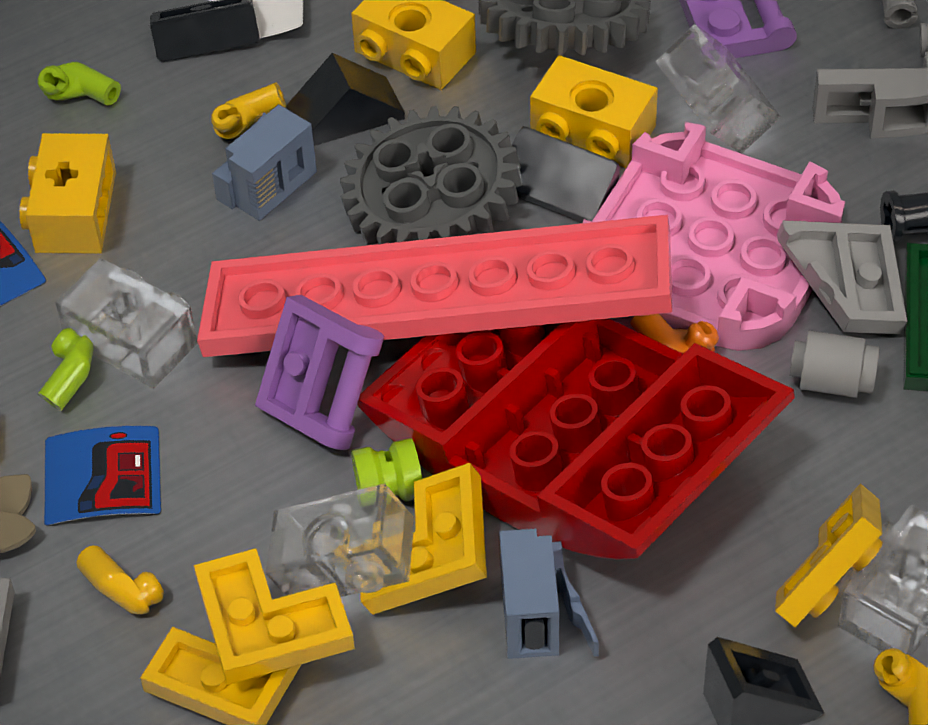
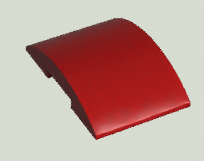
(576, 425)

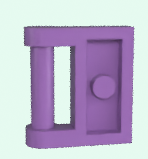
(730, 26)
(302, 366)

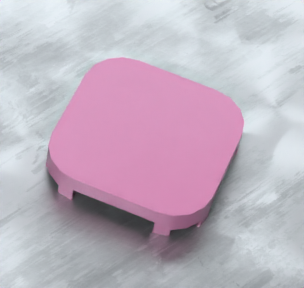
(724, 231)

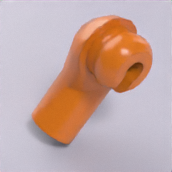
(658, 329)

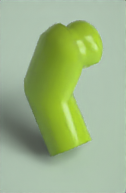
(78, 80)
(72, 371)

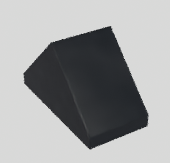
(345, 100)
(756, 686)

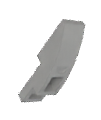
(885, 98)

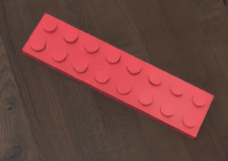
(448, 283)

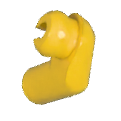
(240, 113)
(116, 584)
(906, 681)

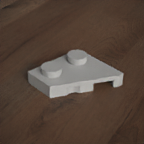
(850, 272)

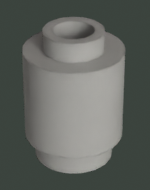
(835, 364)

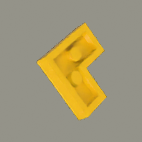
(844, 541)
(446, 543)
(263, 633)
(191, 676)

